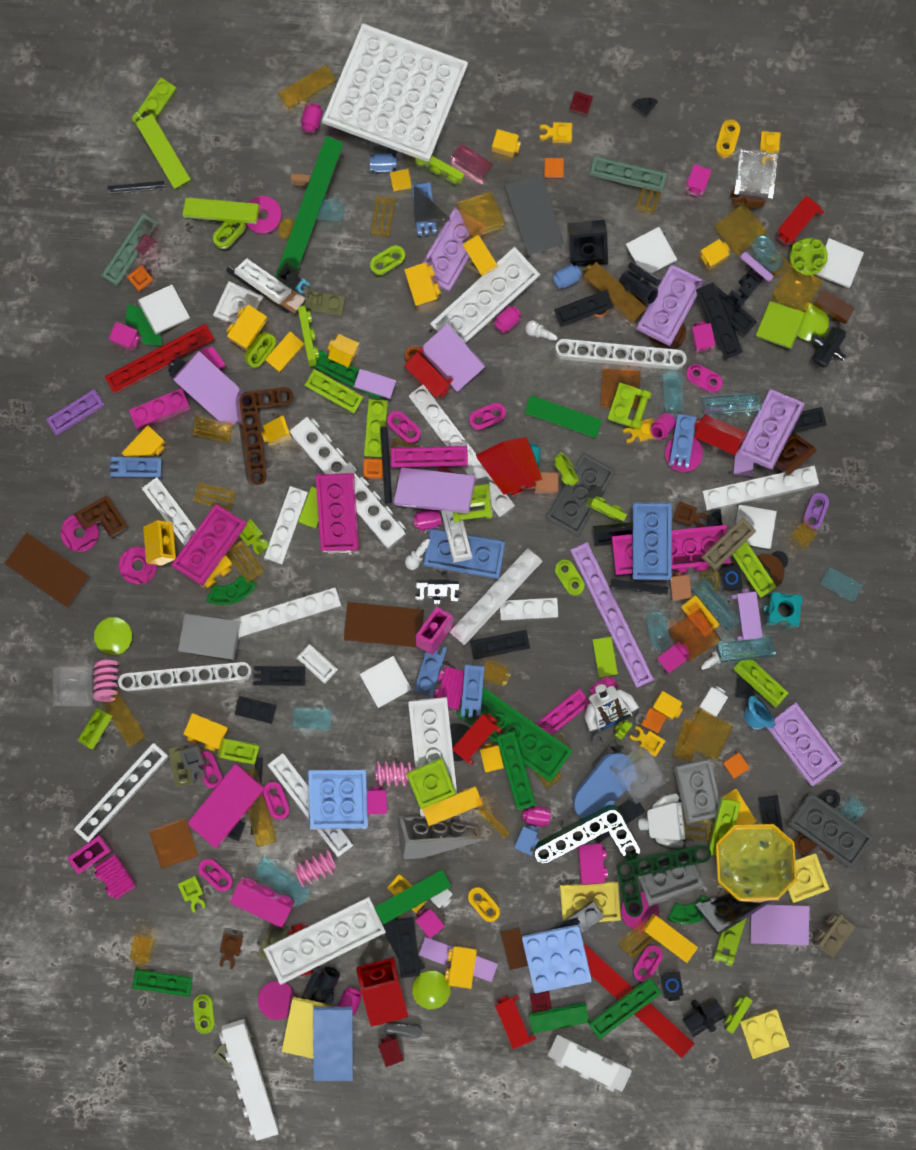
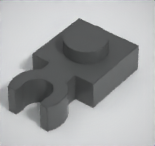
(193, 758)

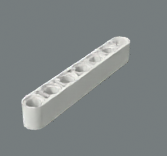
(629, 351)
(176, 676)

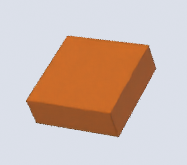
(554, 168)
(140, 278)
(373, 469)
(654, 721)
(736, 765)

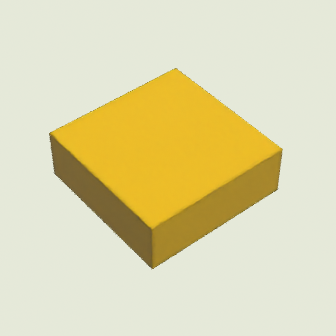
(400, 180)

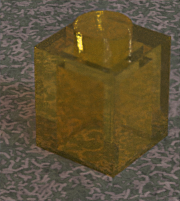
(803, 535)
(496, 673)
(142, 949)

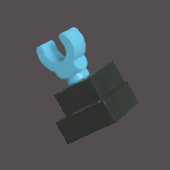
(289, 277)

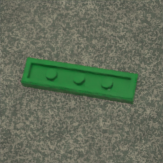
(339, 372)
(563, 416)
(516, 770)
(412, 897)
(624, 1008)

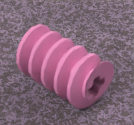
(103, 681)
(392, 773)
(315, 868)

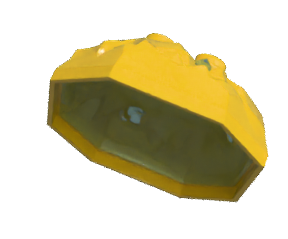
(756, 862)

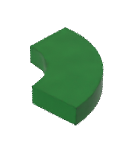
(137, 319)
(231, 593)
(686, 913)

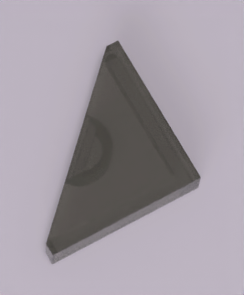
(426, 210)

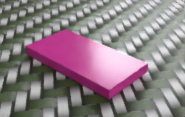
(337, 511)
(209, 544)
(226, 806)

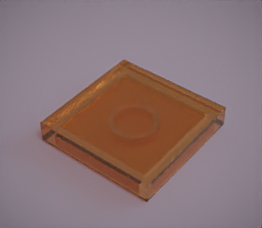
(611, 380)
(695, 633)
(173, 844)

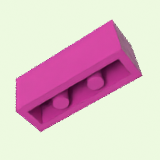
(159, 409)
(262, 901)

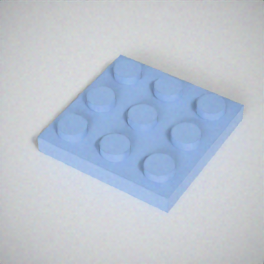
(337, 799)
(556, 958)

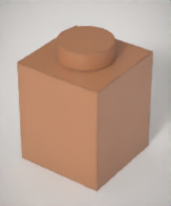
(548, 485)
(680, 587)

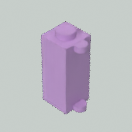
(748, 615)

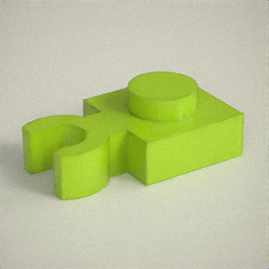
(251, 535)
(622, 728)
(191, 891)

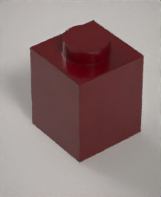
(390, 1051)

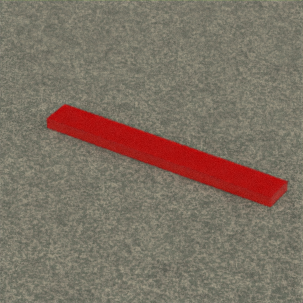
(648, 1014)

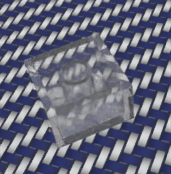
(756, 174)
(73, 687)
(638, 774)

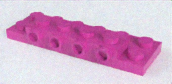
(687, 549)

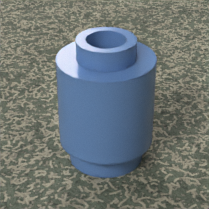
(382, 162)
(566, 276)

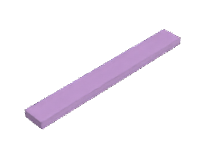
(611, 615)

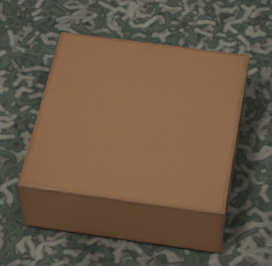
(300, 179)
(293, 301)

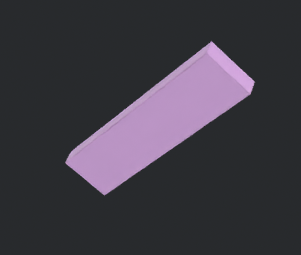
(439, 953)

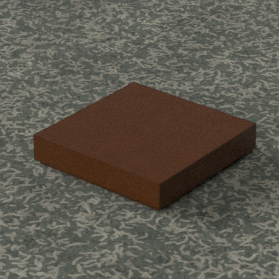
(794, 454)

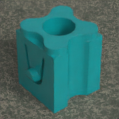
(772, 615)

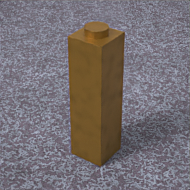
(622, 300)

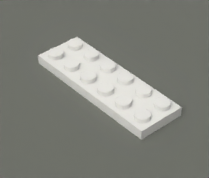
(488, 296)
(432, 734)
(324, 940)

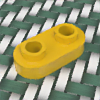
(728, 138)
(483, 904)

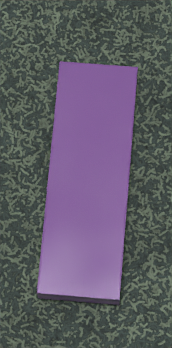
(75, 412)

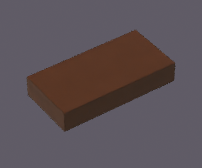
(833, 306)
(514, 948)

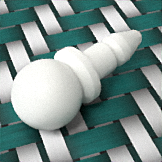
(533, 328)
(413, 561)
(711, 661)

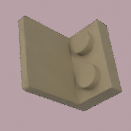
(834, 934)

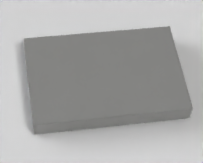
(209, 636)
(697, 790)
(670, 883)

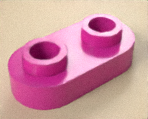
(704, 378)
(487, 416)
(404, 427)
(211, 769)
(274, 801)
(215, 875)
(648, 963)

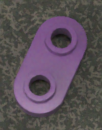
(815, 511)

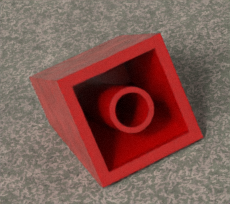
(511, 465)
(382, 992)

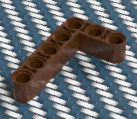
(254, 428)

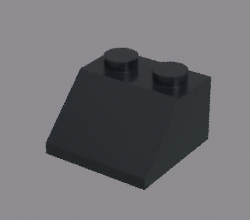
(587, 242)

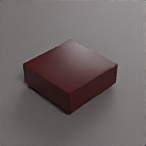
(581, 103)
(540, 1001)

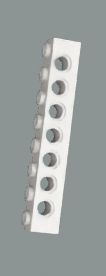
(300, 434)

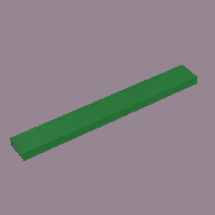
(311, 203)

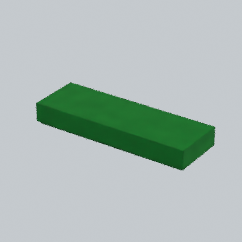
(162, 982)
(558, 1018)

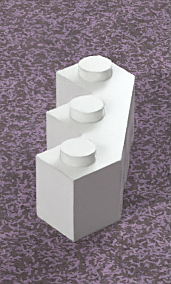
(589, 1064)

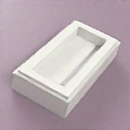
(317, 663)

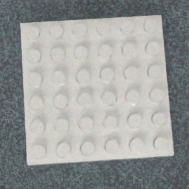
(395, 92)

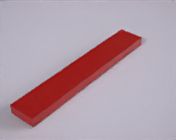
(159, 358)

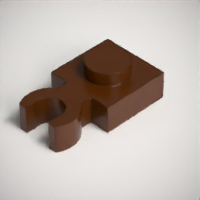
(749, 201)
(687, 514)
(231, 947)

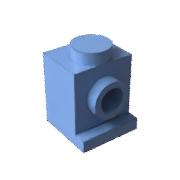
(527, 839)

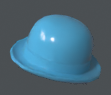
(758, 715)

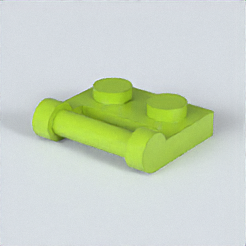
(622, 405)
(480, 497)

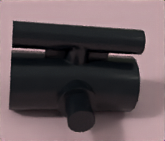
(639, 284)
(828, 347)
(321, 985)
(703, 1017)

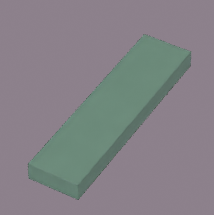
(628, 174)
(127, 253)

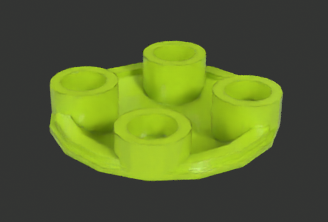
(808, 256)
(815, 322)
(113, 636)
(431, 990)

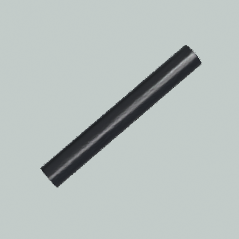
(136, 187)

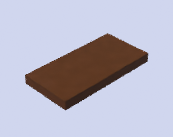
(47, 570)
(382, 624)

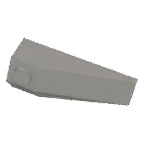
(421, 840)

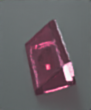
(471, 161)
(147, 247)

